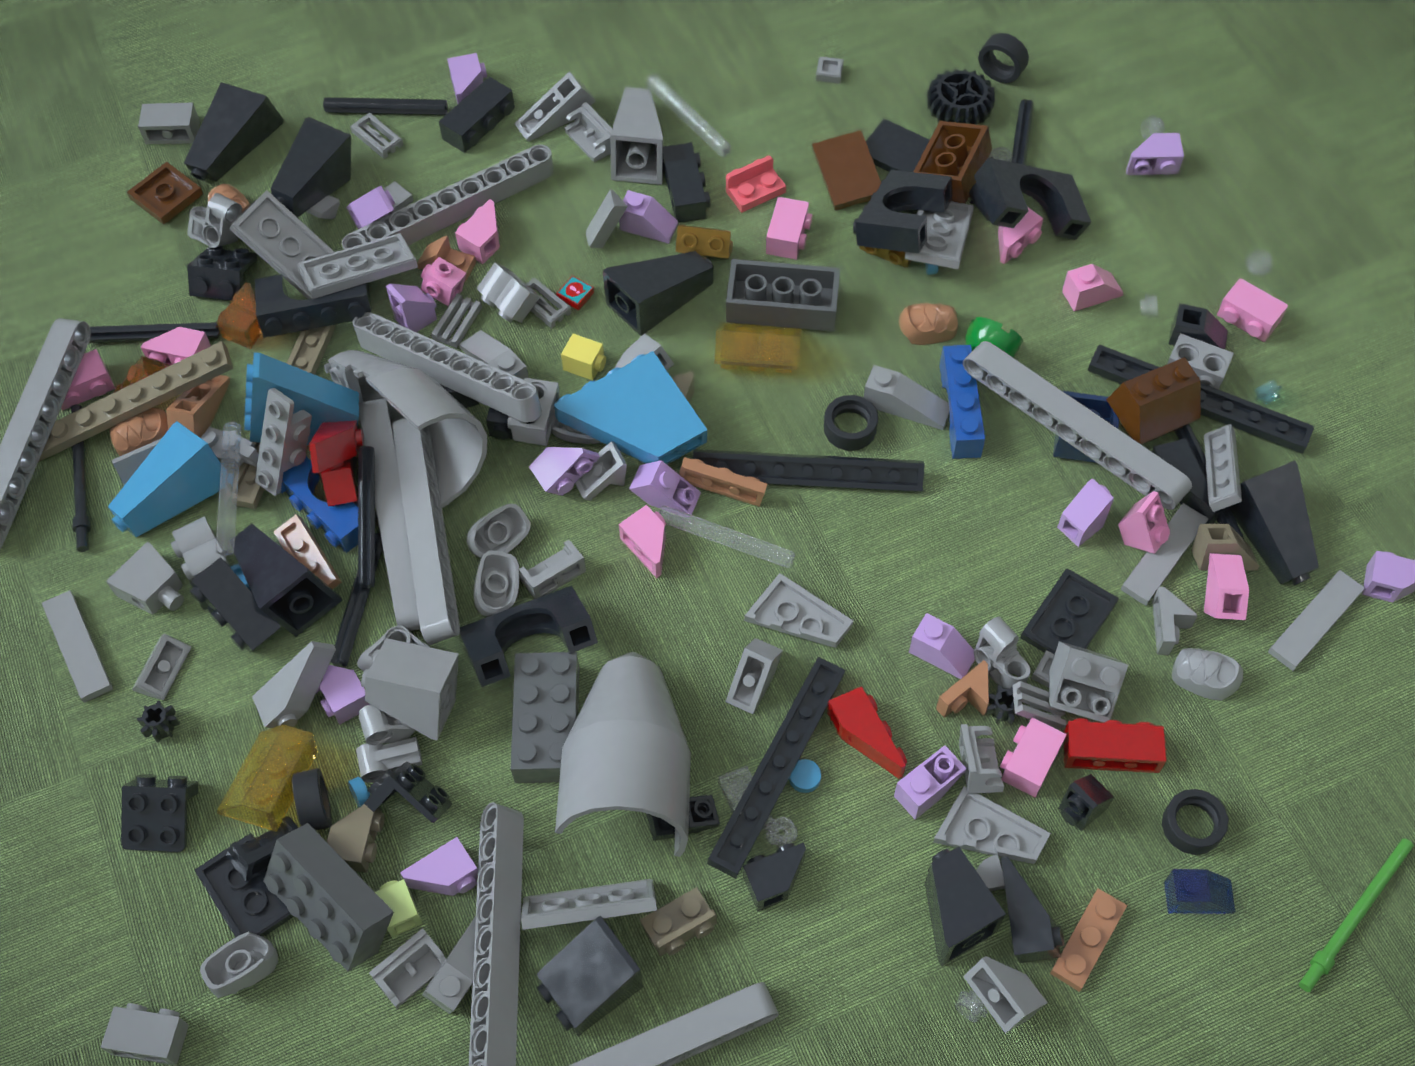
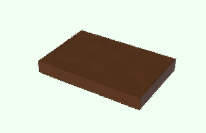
(847, 169)

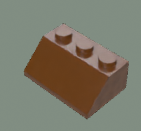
(956, 152)
(1158, 401)

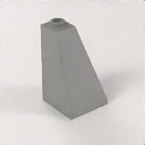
(637, 139)

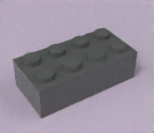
(782, 295)
(542, 713)
(327, 896)

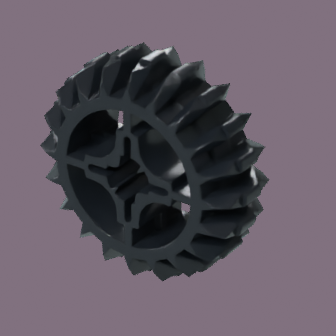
(961, 97)

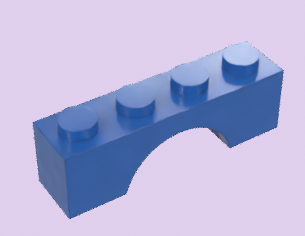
(966, 421)
(337, 521)

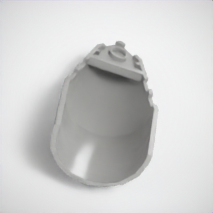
(455, 433)
(627, 750)

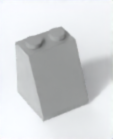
(413, 684)

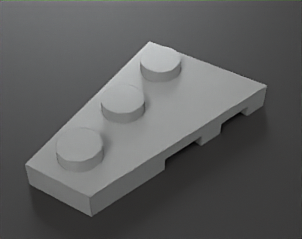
(798, 613)
(990, 829)

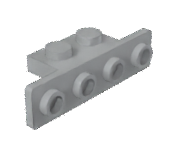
(282, 440)

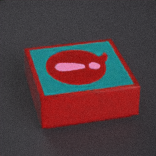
(575, 292)

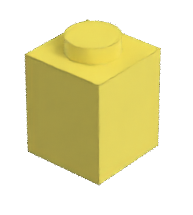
(583, 357)

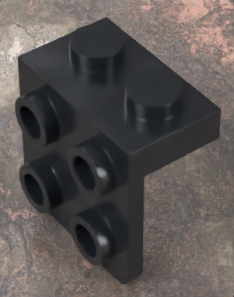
(219, 272)
(414, 787)
(156, 813)

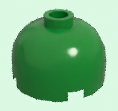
(990, 330)

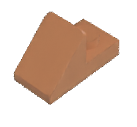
(442, 249)
(970, 688)

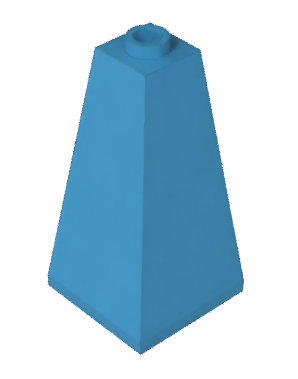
(168, 481)

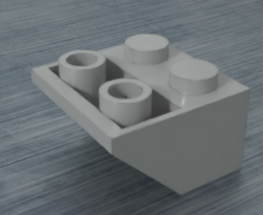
(1085, 682)

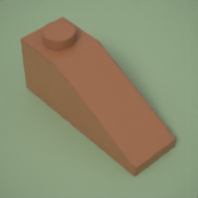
(198, 405)

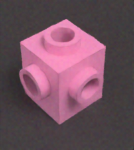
(442, 280)

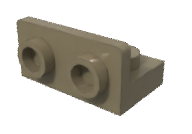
(679, 922)

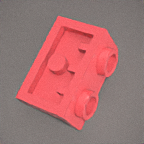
(754, 184)

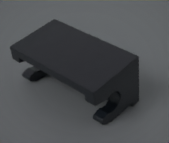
(254, 856)

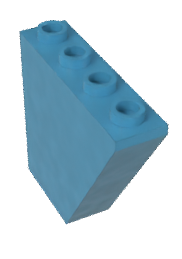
(311, 393)
(636, 410)

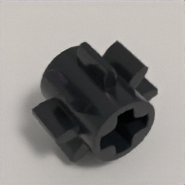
(999, 711)
(152, 715)

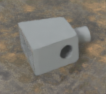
(147, 581)

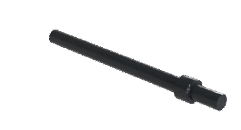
(81, 522)

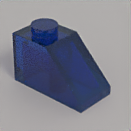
(1198, 892)

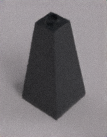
(230, 131)
(313, 167)
(655, 288)
(1278, 522)
(281, 583)

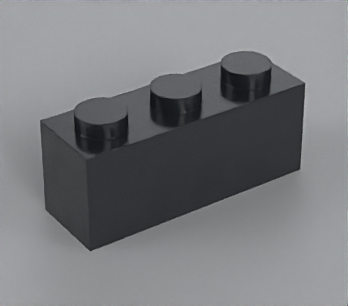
(477, 114)
(685, 182)
(233, 605)

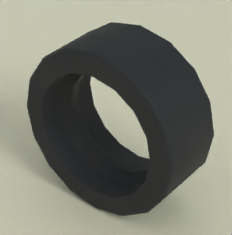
(1010, 46)
(856, 405)
(312, 799)
(1206, 802)

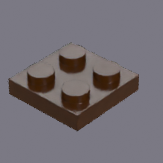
(165, 193)

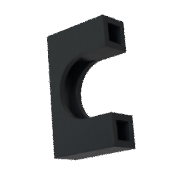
(1002, 189)
(882, 224)
(283, 315)
(553, 613)

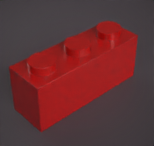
(1114, 746)

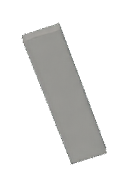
(1222, 468)
(1156, 567)
(1316, 620)
(77, 646)

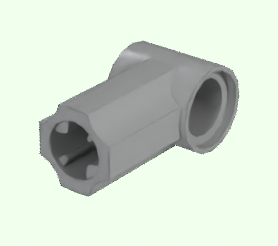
(378, 759)

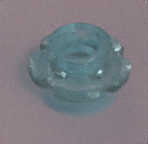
(1268, 392)

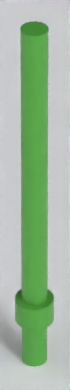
(1324, 960)

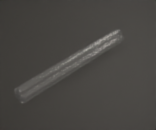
(688, 115)
(228, 489)
(727, 537)

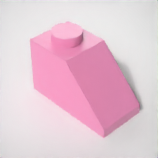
(1090, 286)
(645, 537)

